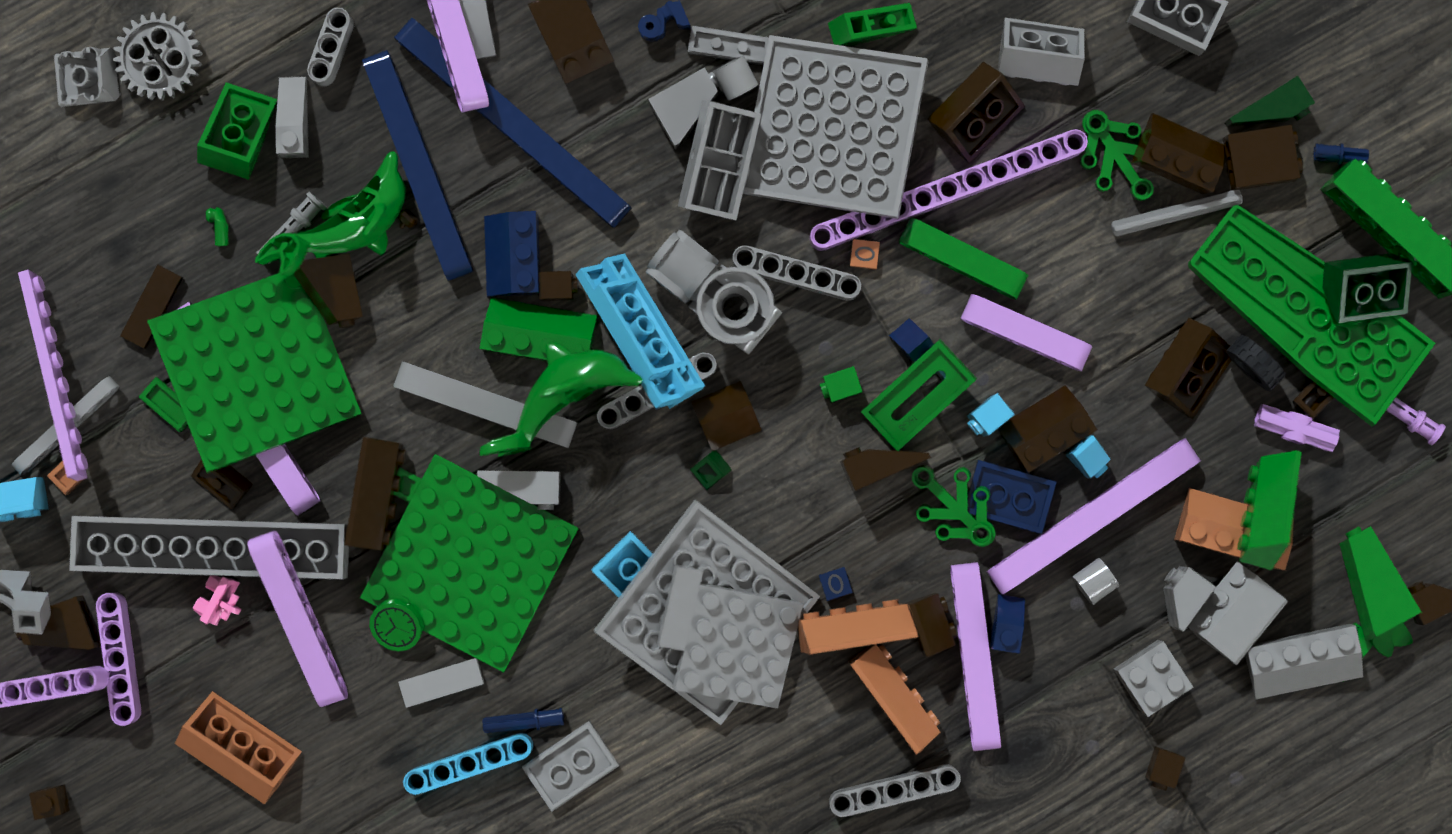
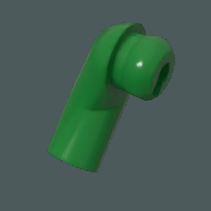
(221, 226)

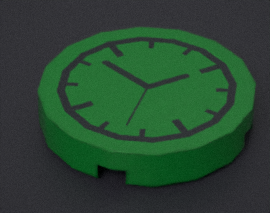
(396, 625)

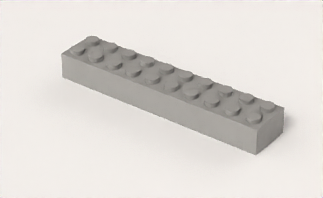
(201, 546)

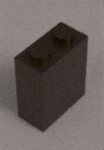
(1262, 157)

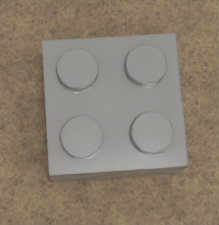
(1153, 678)

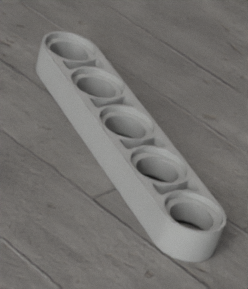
(49, 440)

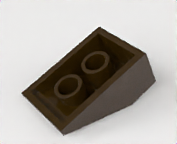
(571, 36)
(873, 465)

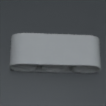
(330, 60)

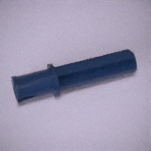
(523, 720)

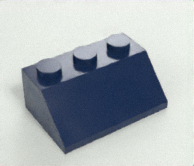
(512, 254)

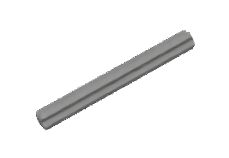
(1176, 212)

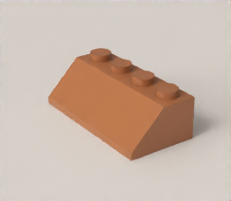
(1216, 525)
(855, 628)
(895, 697)
(237, 747)

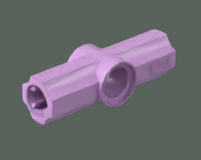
(1296, 428)

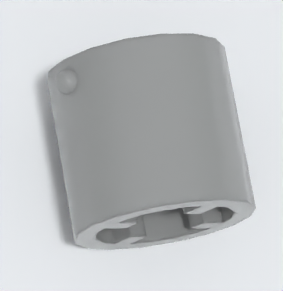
(735, 77)
(1095, 581)

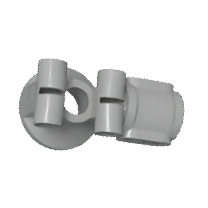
(693, 275)

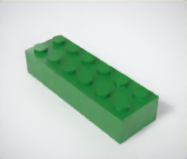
(1393, 224)

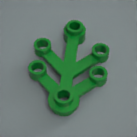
(1113, 152)
(957, 508)

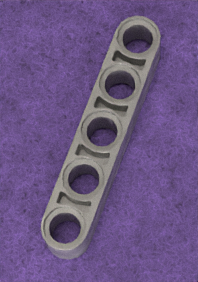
(810, 272)
(619, 403)
(907, 794)

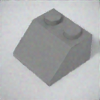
(1185, 596)

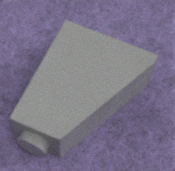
(681, 103)

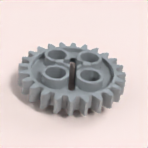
(139, 69)

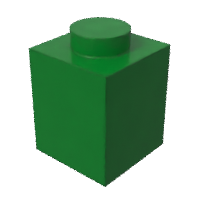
(840, 385)

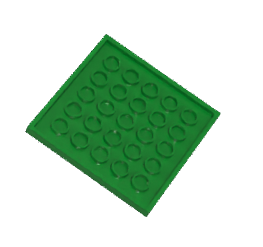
(253, 369)
(471, 561)

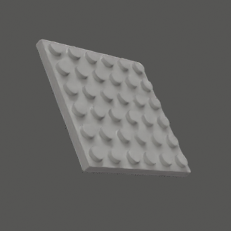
(835, 126)
(726, 560)

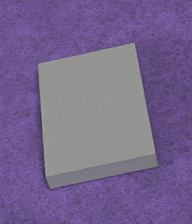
(570, 766)

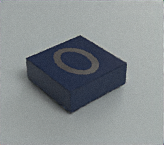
(835, 583)

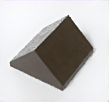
(726, 416)

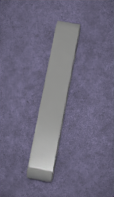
(477, 402)

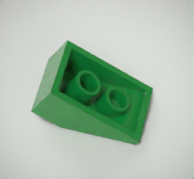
(236, 131)

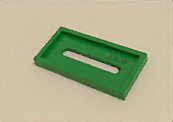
(901, 431)

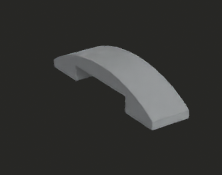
(479, 28)

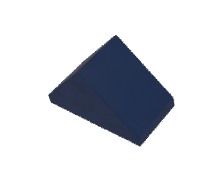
(911, 340)

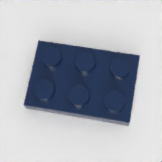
(1014, 496)

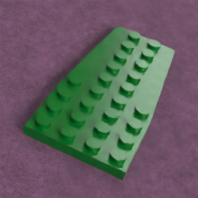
(1282, 297)

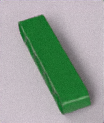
(963, 258)

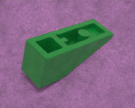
(871, 24)

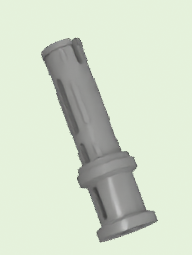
(301, 216)

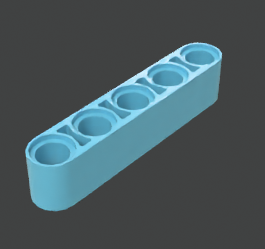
(458, 772)

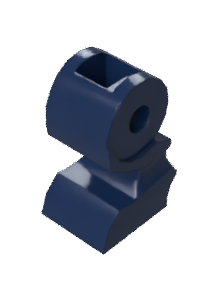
(654, 27)

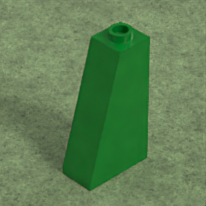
(1375, 584)

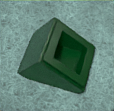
(711, 469)

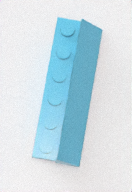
(640, 331)

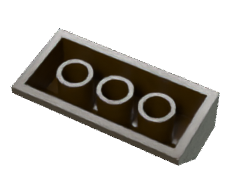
(373, 494)

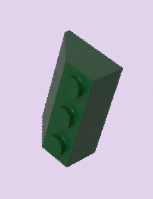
(1367, 287)

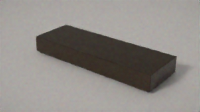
(151, 304)

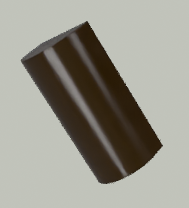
(1312, 400)

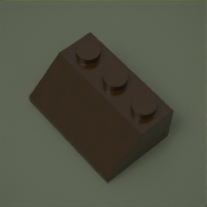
(976, 111)
(1180, 155)
(1190, 368)
(1046, 429)

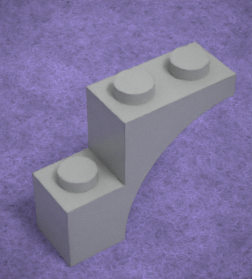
(28, 607)

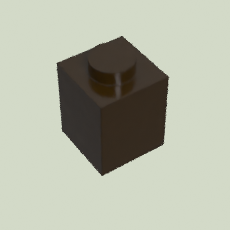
(557, 285)
(1164, 768)
(49, 802)

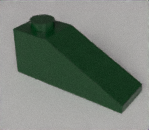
(1278, 106)

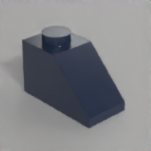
(1008, 624)

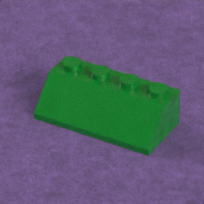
(527, 329)
(1269, 509)

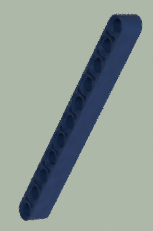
(523, 132)

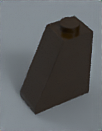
(331, 288)
(67, 627)

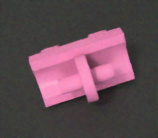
(222, 601)

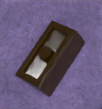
(223, 483)

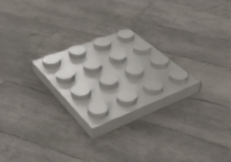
(738, 646)

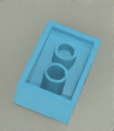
(622, 563)

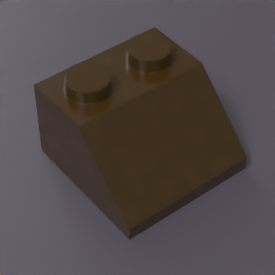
(931, 624)

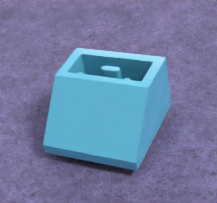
(22, 498)

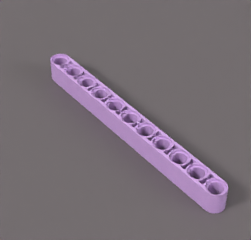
(962, 189)

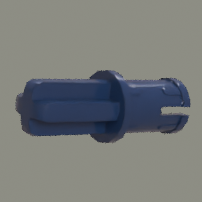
(1339, 153)

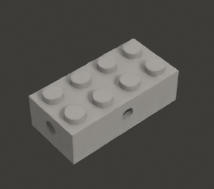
(719, 159)

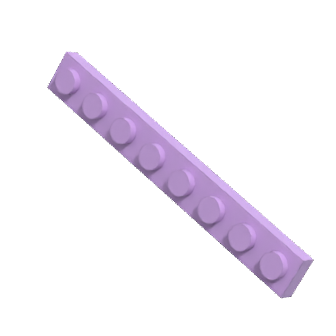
(55, 384)

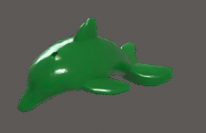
(351, 222)
(564, 381)

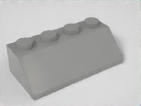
(1305, 661)

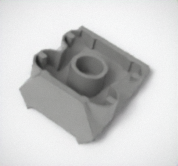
(86, 76)

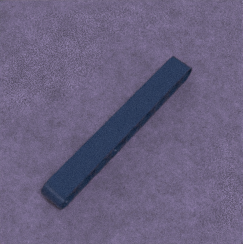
(417, 165)

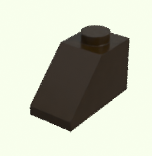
(1432, 600)

